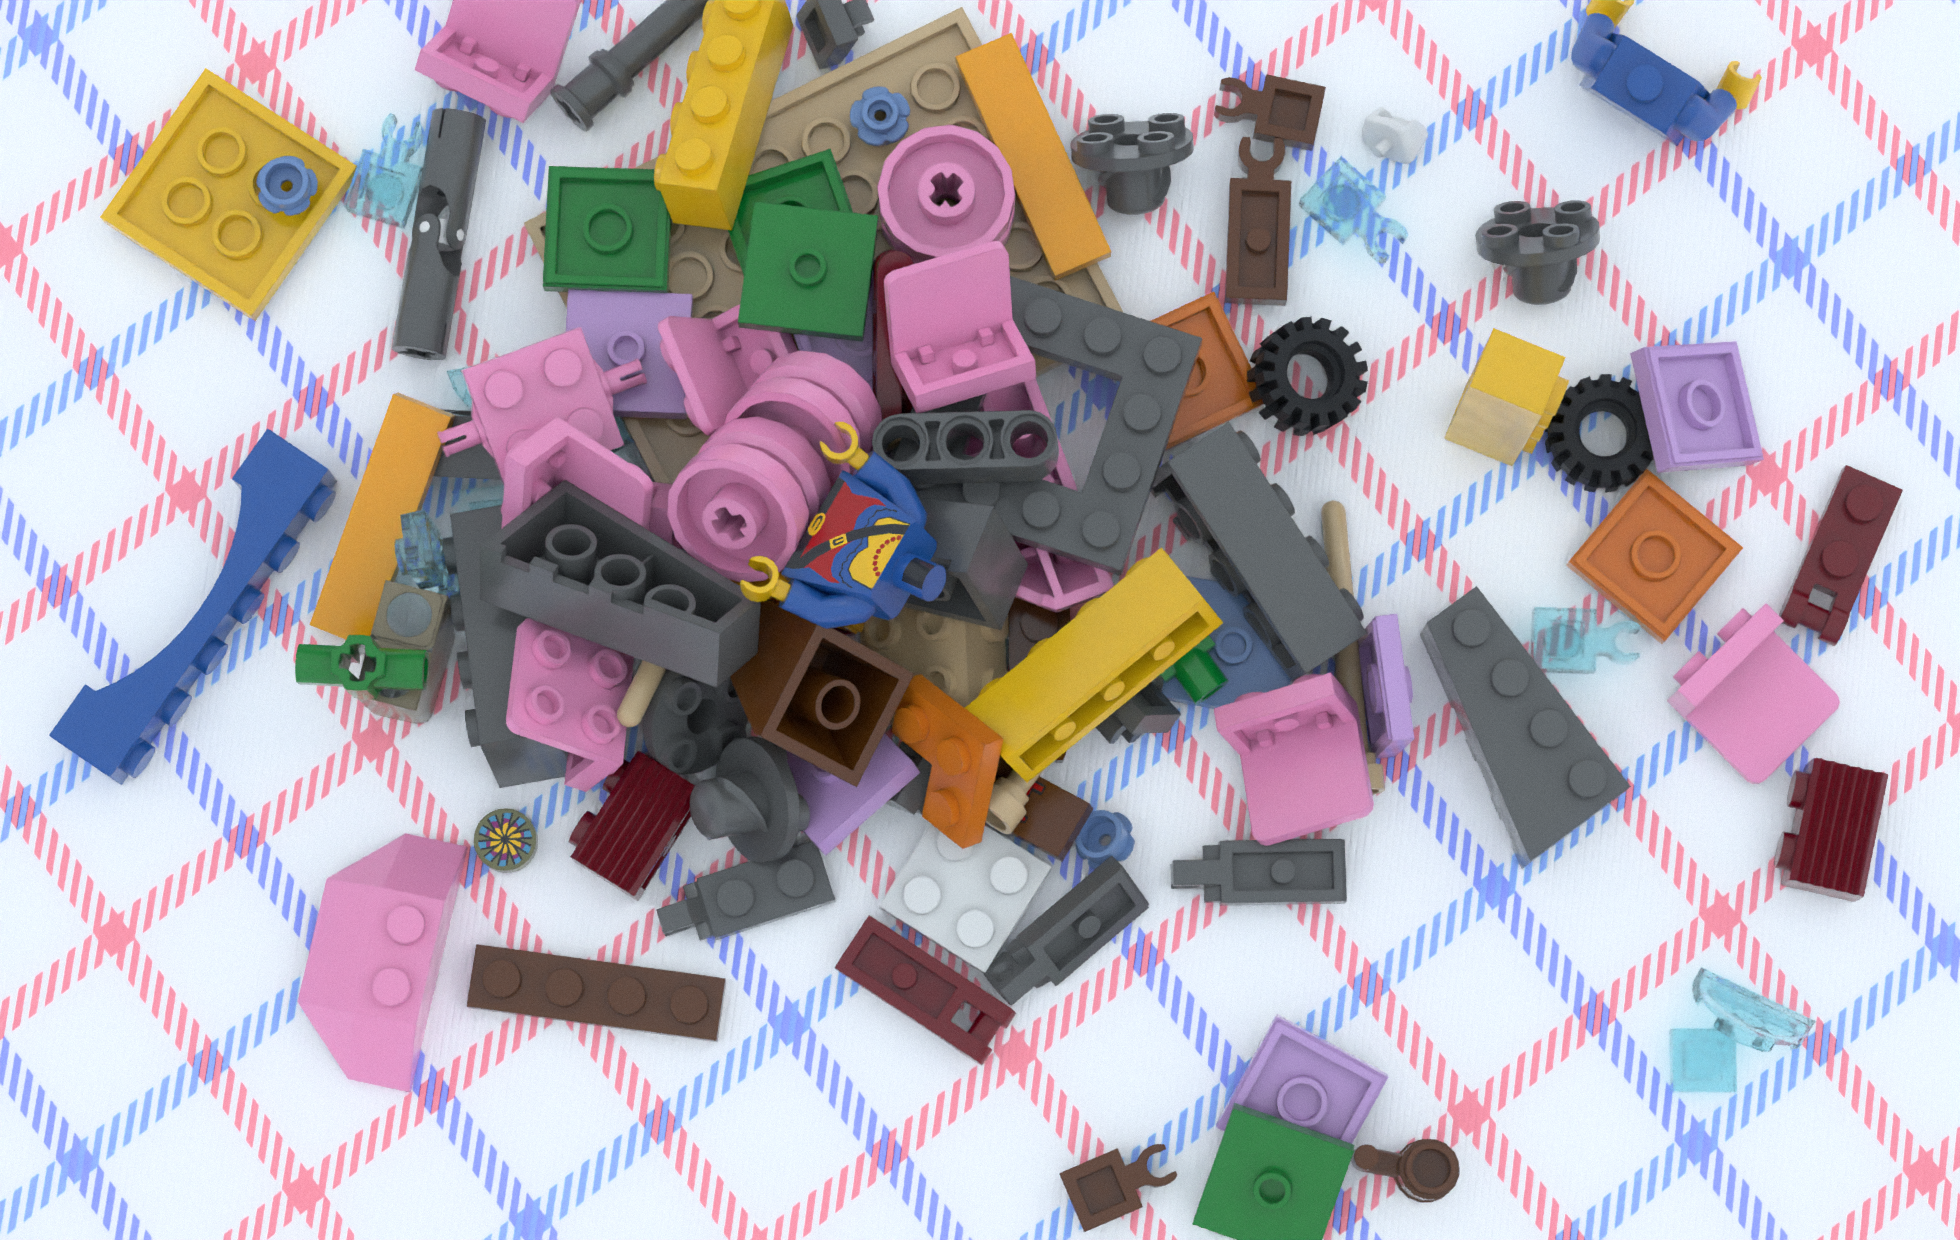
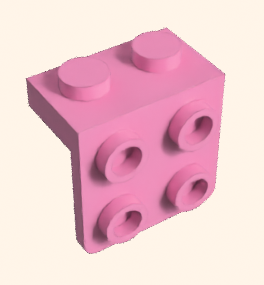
(501, 52)
(955, 327)
(717, 362)
(565, 453)
(1753, 696)
(569, 698)
(1299, 757)

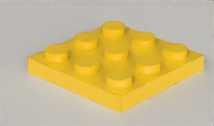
(199, 199)

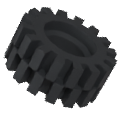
(1337, 360)
(1575, 458)

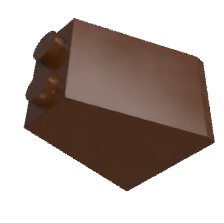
(818, 693)

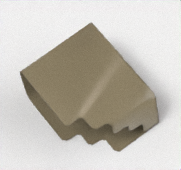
(414, 705)

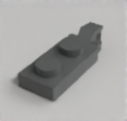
(1267, 875)
(750, 895)
(1068, 932)

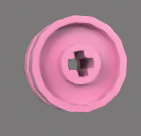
(937, 166)
(809, 396)
(747, 497)

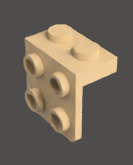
(944, 650)

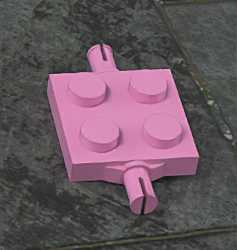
(534, 385)

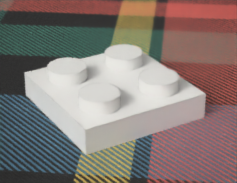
(967, 895)

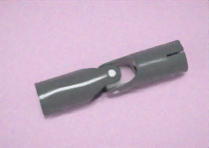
(438, 243)

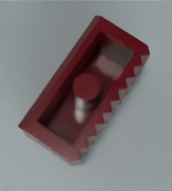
(634, 825)
(1831, 829)

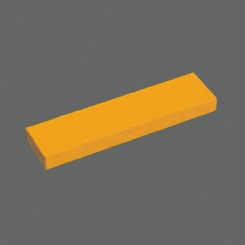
(1038, 161)
(391, 486)

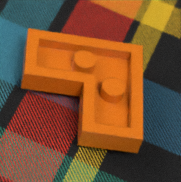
(961, 755)

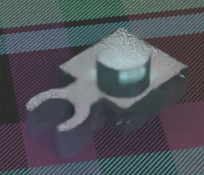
(387, 182)
(1347, 204)
(422, 554)
(1570, 640)

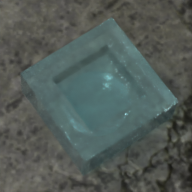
(1702, 1061)

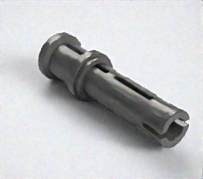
(613, 71)

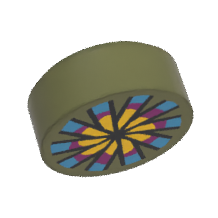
(505, 840)

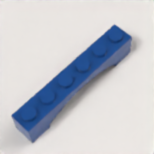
(120, 721)

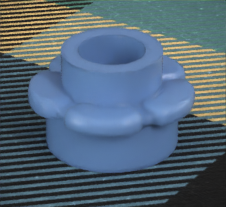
(880, 132)
(275, 174)
(1102, 824)

